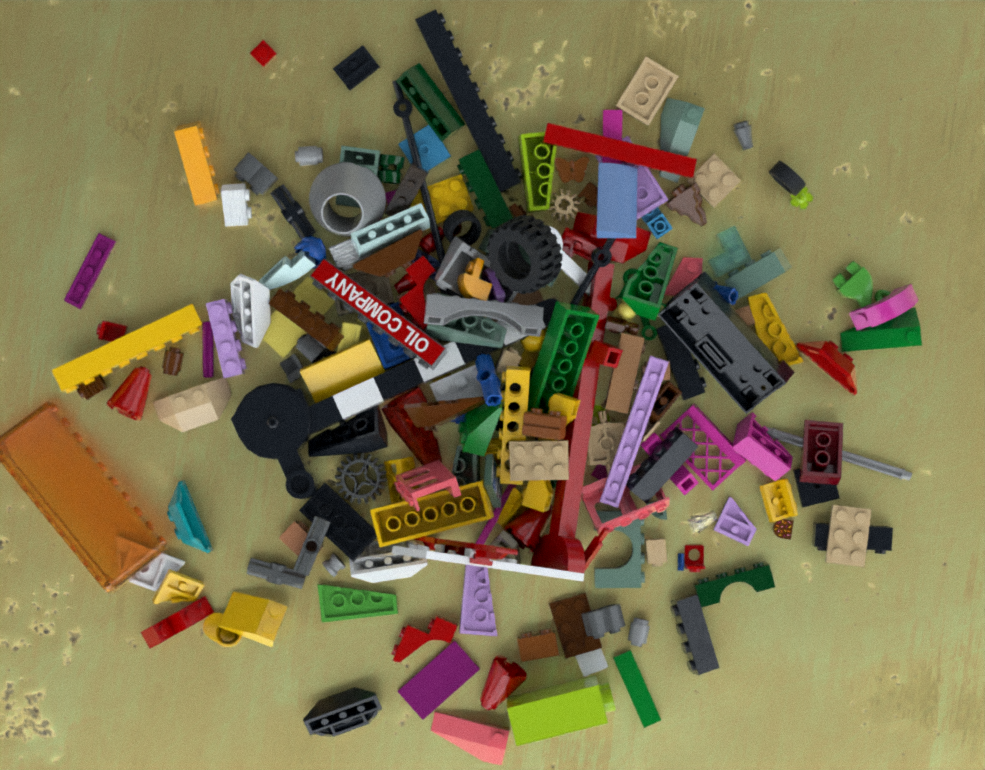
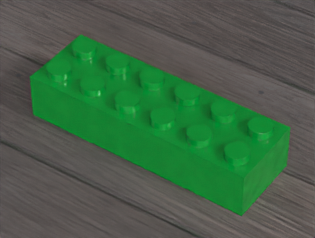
(562, 353)

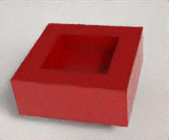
(263, 53)

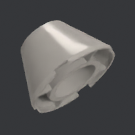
(352, 181)

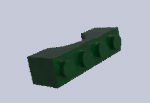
(710, 590)

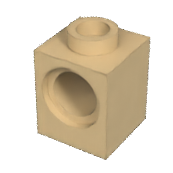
(656, 551)

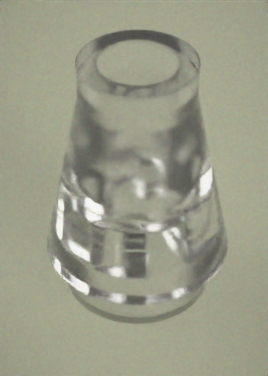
(701, 521)

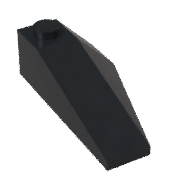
(358, 435)

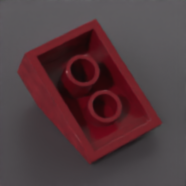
(821, 452)

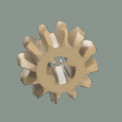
(557, 202)

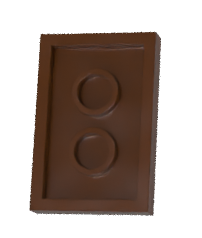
(571, 627)

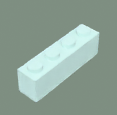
(389, 230)

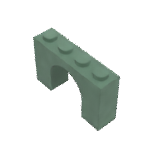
(628, 574)

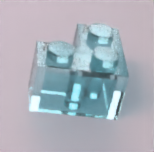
(734, 253)

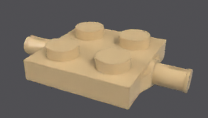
(604, 441)

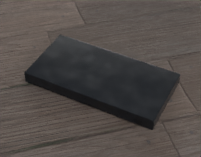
(347, 527)

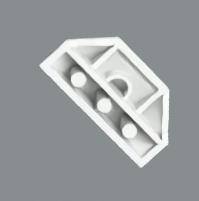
(250, 309)
(380, 564)

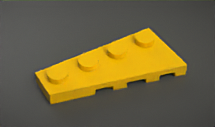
(772, 330)

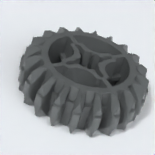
(345, 472)

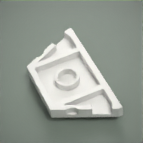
(154, 574)

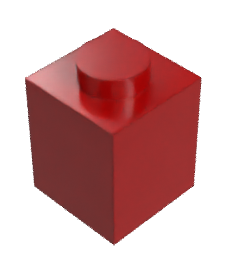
(605, 354)

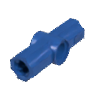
(488, 379)

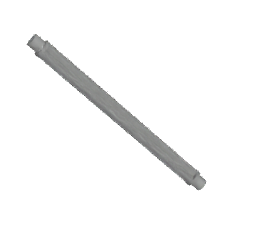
(846, 456)

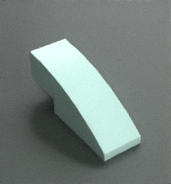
(288, 270)

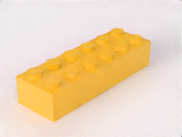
(436, 514)

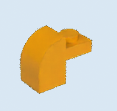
(470, 284)

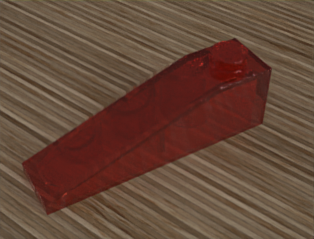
(419, 442)

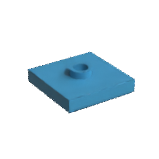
(429, 146)

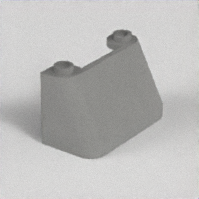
(455, 263)

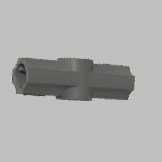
(317, 534)
(275, 573)

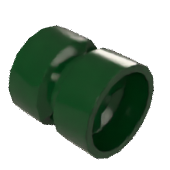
(391, 176)

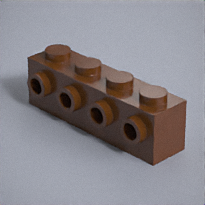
(308, 321)

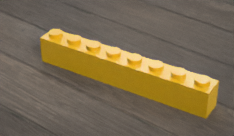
(126, 348)

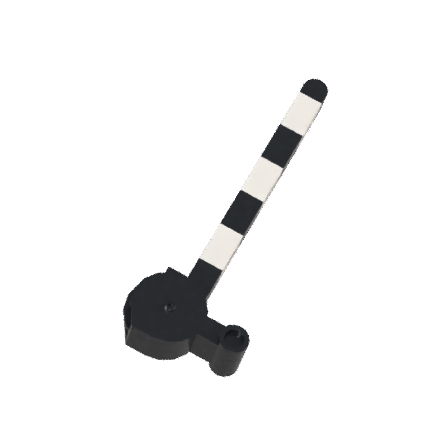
(278, 419)

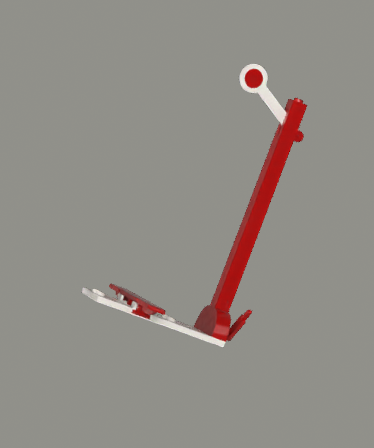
(559, 551)

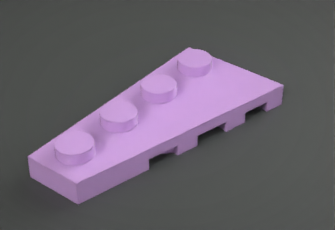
(477, 607)

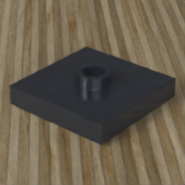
(814, 492)

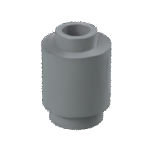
(309, 155)
(638, 632)

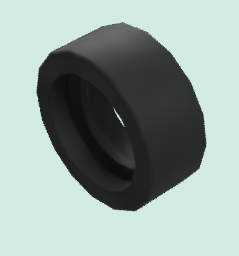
(787, 178)
(458, 217)

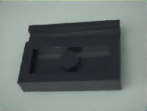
(356, 68)

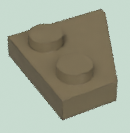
(507, 540)

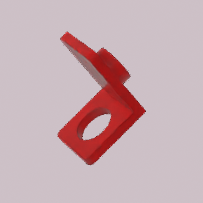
(694, 565)

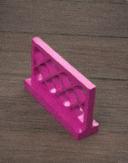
(718, 439)

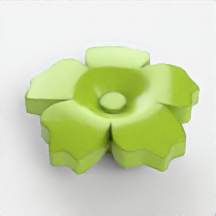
(801, 199)

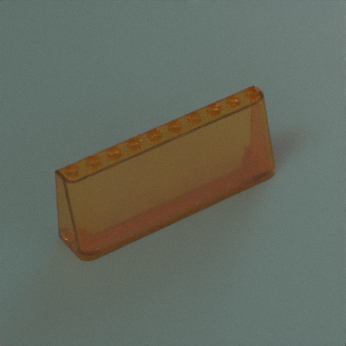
(80, 498)

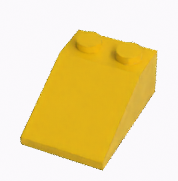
(253, 618)

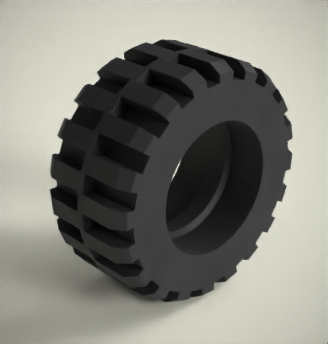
(540, 247)

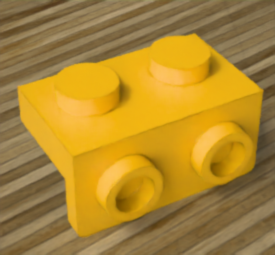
(778, 500)

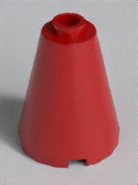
(132, 394)
(529, 527)
(501, 682)

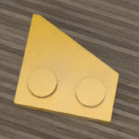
(512, 508)
(178, 588)

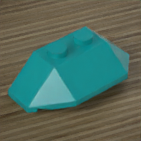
(187, 520)

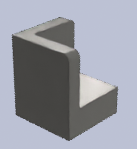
(292, 367)

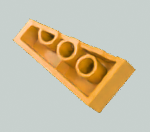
(196, 162)

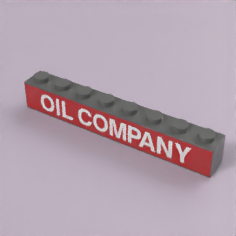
(378, 314)

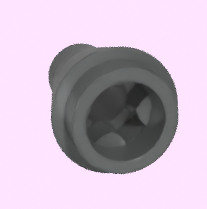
(744, 134)

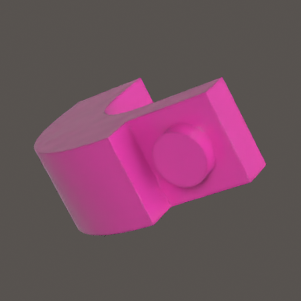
(891, 306)
(682, 477)

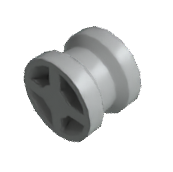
(333, 565)

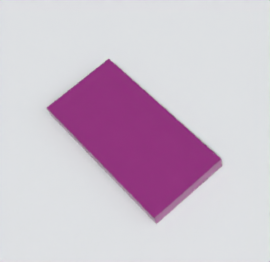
(438, 680)

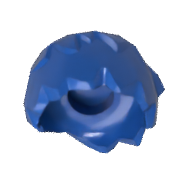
(314, 247)

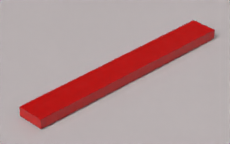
(619, 150)

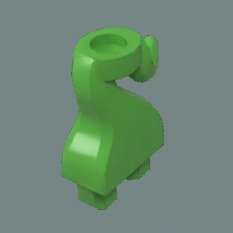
(858, 286)

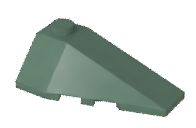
(678, 129)
(469, 330)

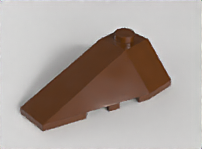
(439, 413)

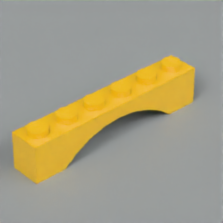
(540, 492)

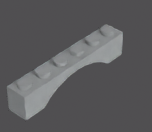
(522, 318)

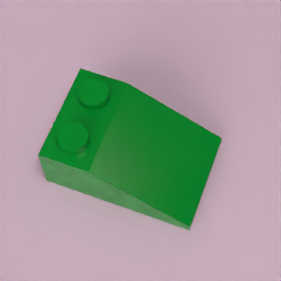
(478, 428)

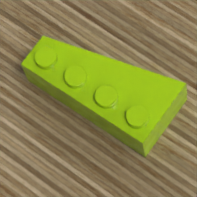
(537, 170)

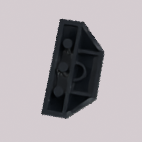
(342, 712)

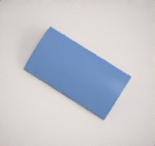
(617, 201)

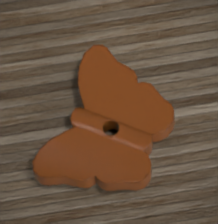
(578, 166)

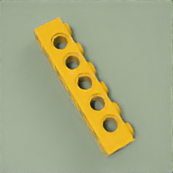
(512, 375)

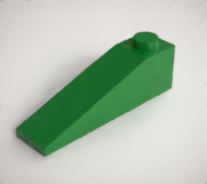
(648, 285)
(895, 333)

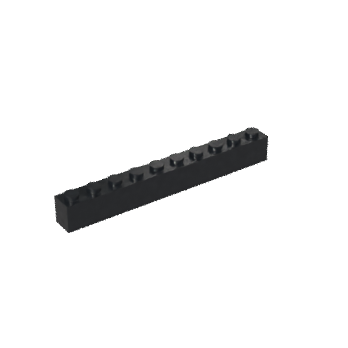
(467, 100)

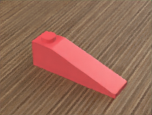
(476, 737)

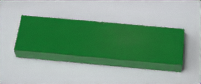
(637, 688)

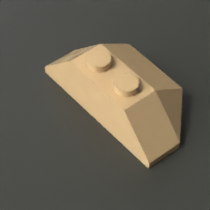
(194, 406)

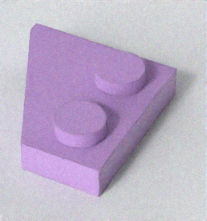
(735, 523)

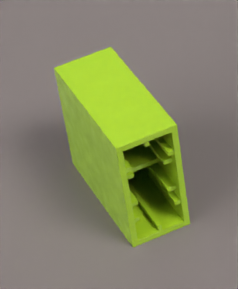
(559, 709)

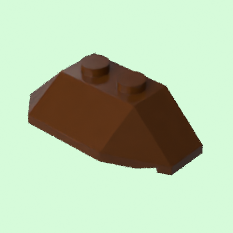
(391, 257)

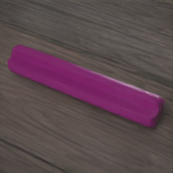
(208, 358)

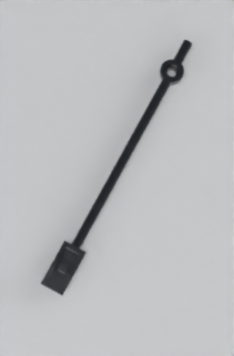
(404, 115)
(602, 261)

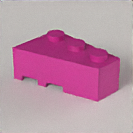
(760, 449)

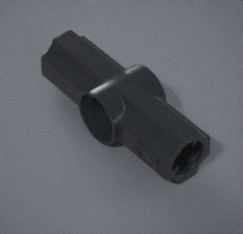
(293, 212)

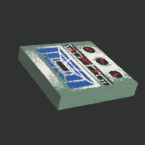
(491, 482)

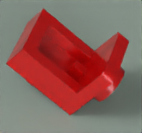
(110, 331)

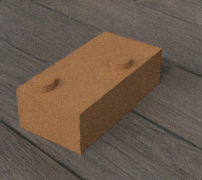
(623, 377)

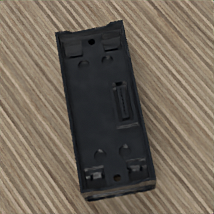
(724, 343)

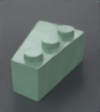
(759, 272)

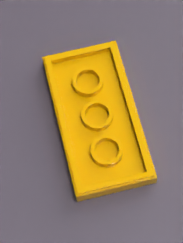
(342, 370)

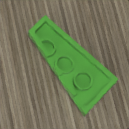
(350, 603)

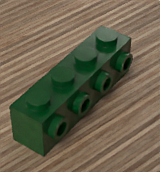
(430, 102)
(485, 189)

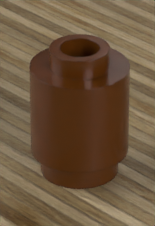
(172, 361)

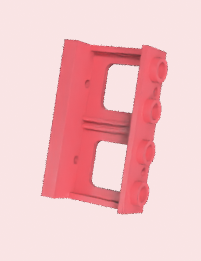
(437, 471)
(591, 496)

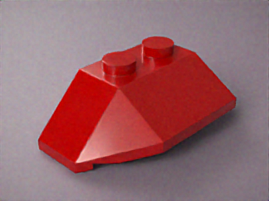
(623, 248)
(832, 362)

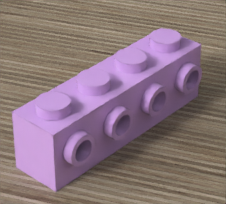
(225, 338)

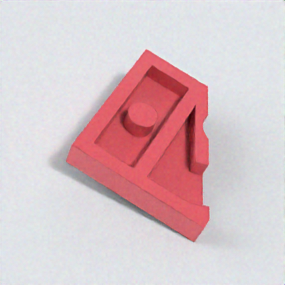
(686, 272)

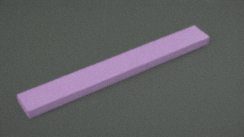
(634, 431)

